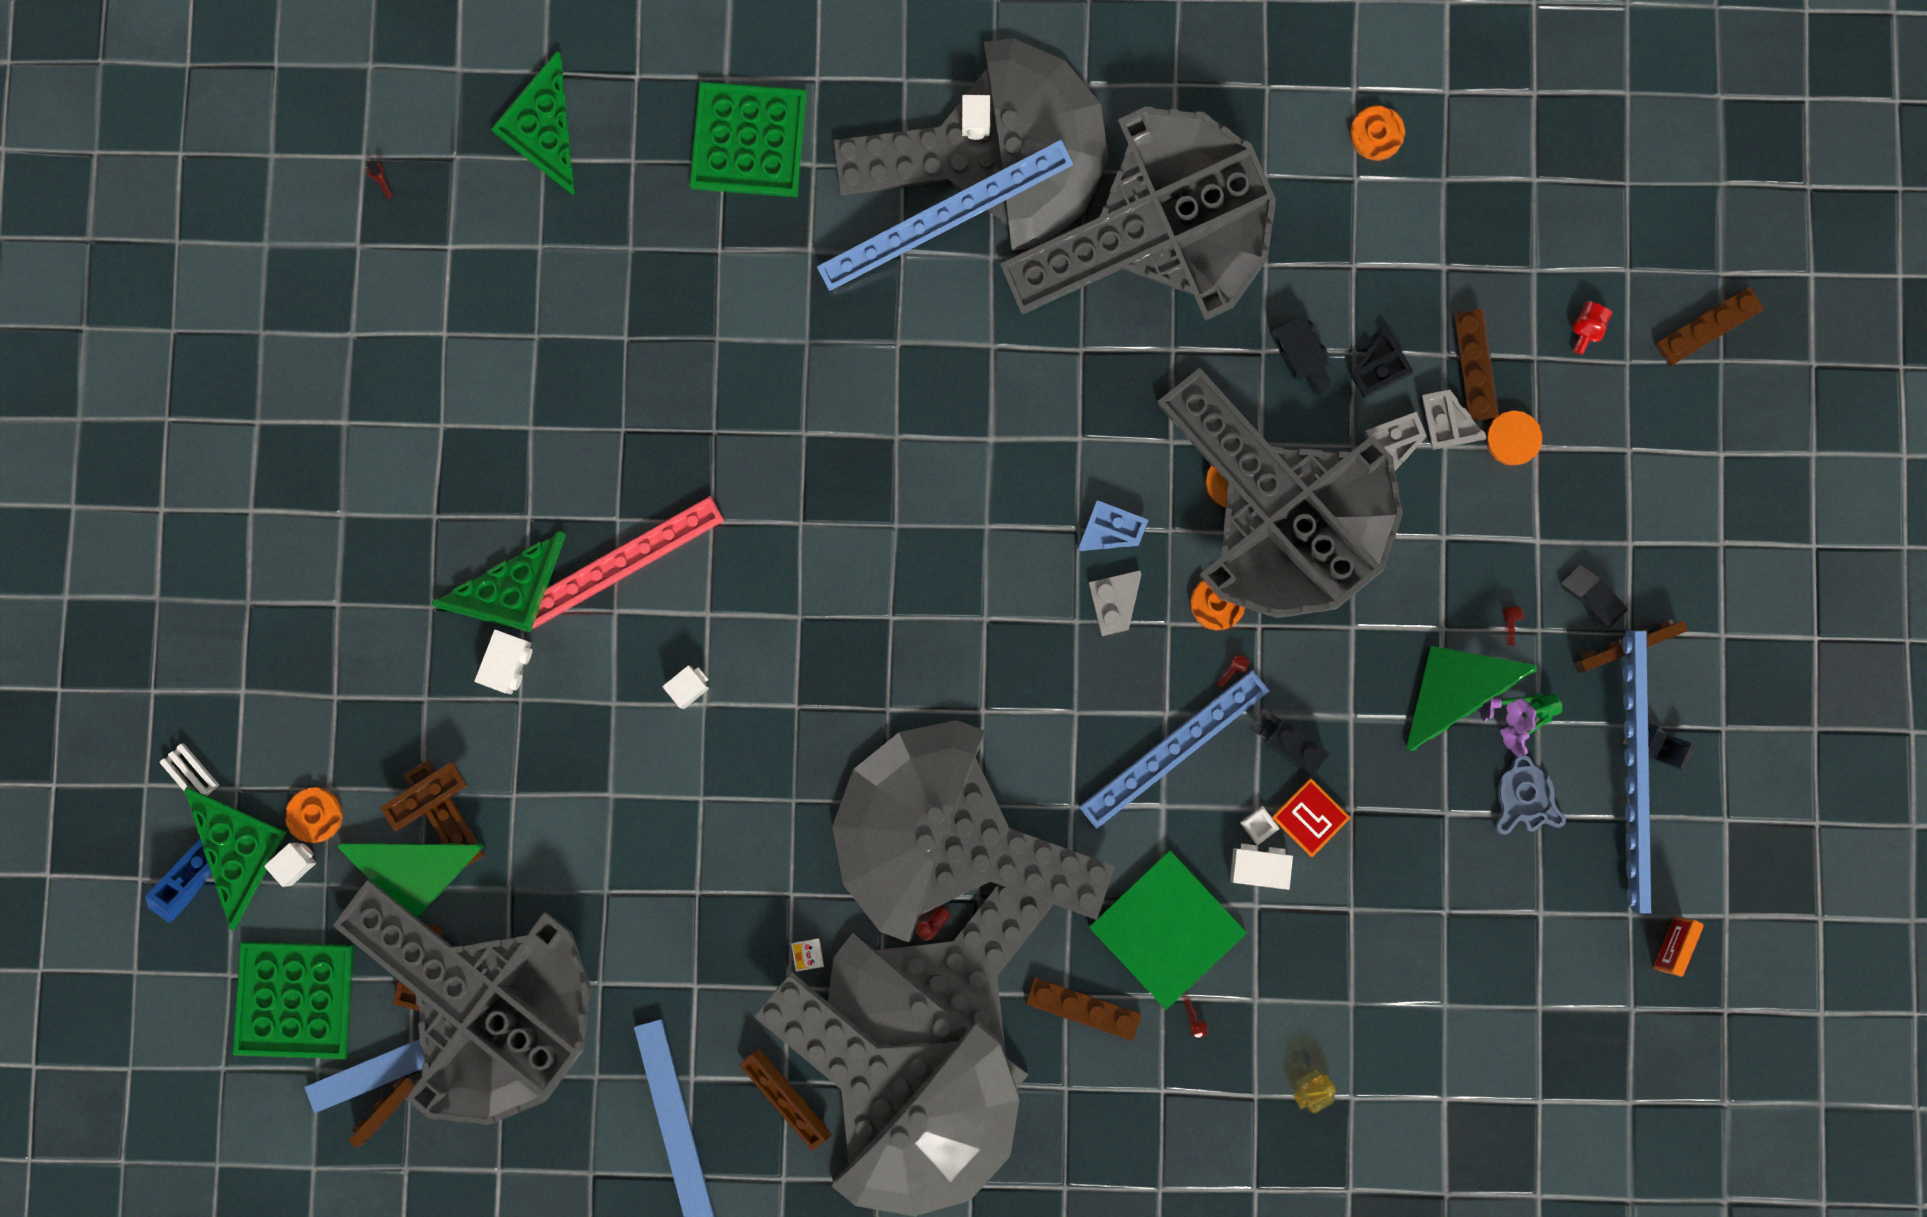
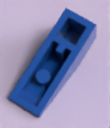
(179, 884)

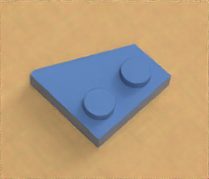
(1112, 528)

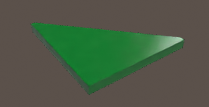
(539, 124)
(511, 590)
(1457, 686)
(235, 851)
(411, 871)

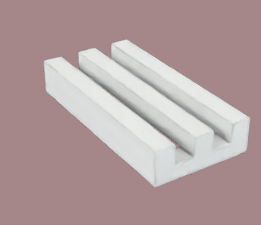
(181, 781)

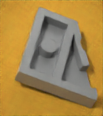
(1448, 421)
(1399, 436)
(1115, 601)

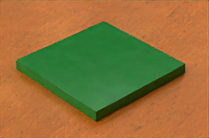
(748, 139)
(1167, 929)
(293, 1000)

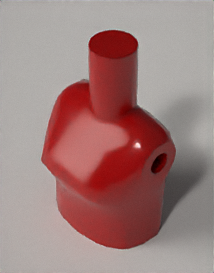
(1590, 325)

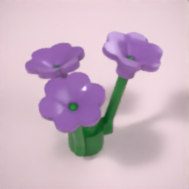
(1522, 717)

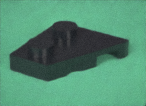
(1381, 366)

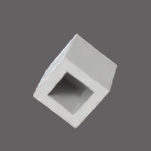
(976, 116)
(687, 686)
(291, 863)

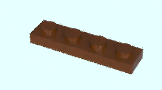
(1709, 326)
(1476, 365)
(1593, 659)
(446, 816)
(1083, 1009)
(785, 1099)

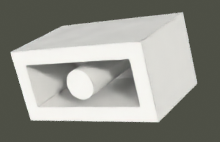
(504, 662)
(1261, 868)

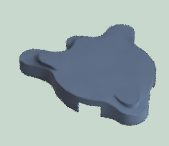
(1527, 797)

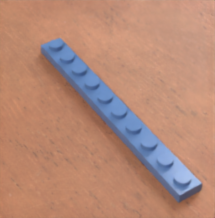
(945, 215)
(1638, 771)

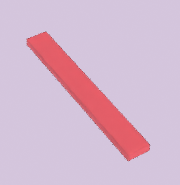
(628, 559)

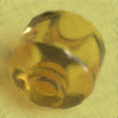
(1314, 1091)

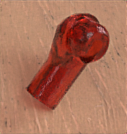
(929, 929)

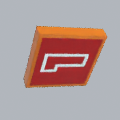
(1310, 817)
(1678, 946)

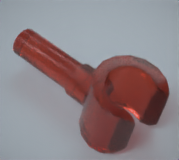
(380, 180)
(1512, 615)
(1238, 663)
(1197, 1029)

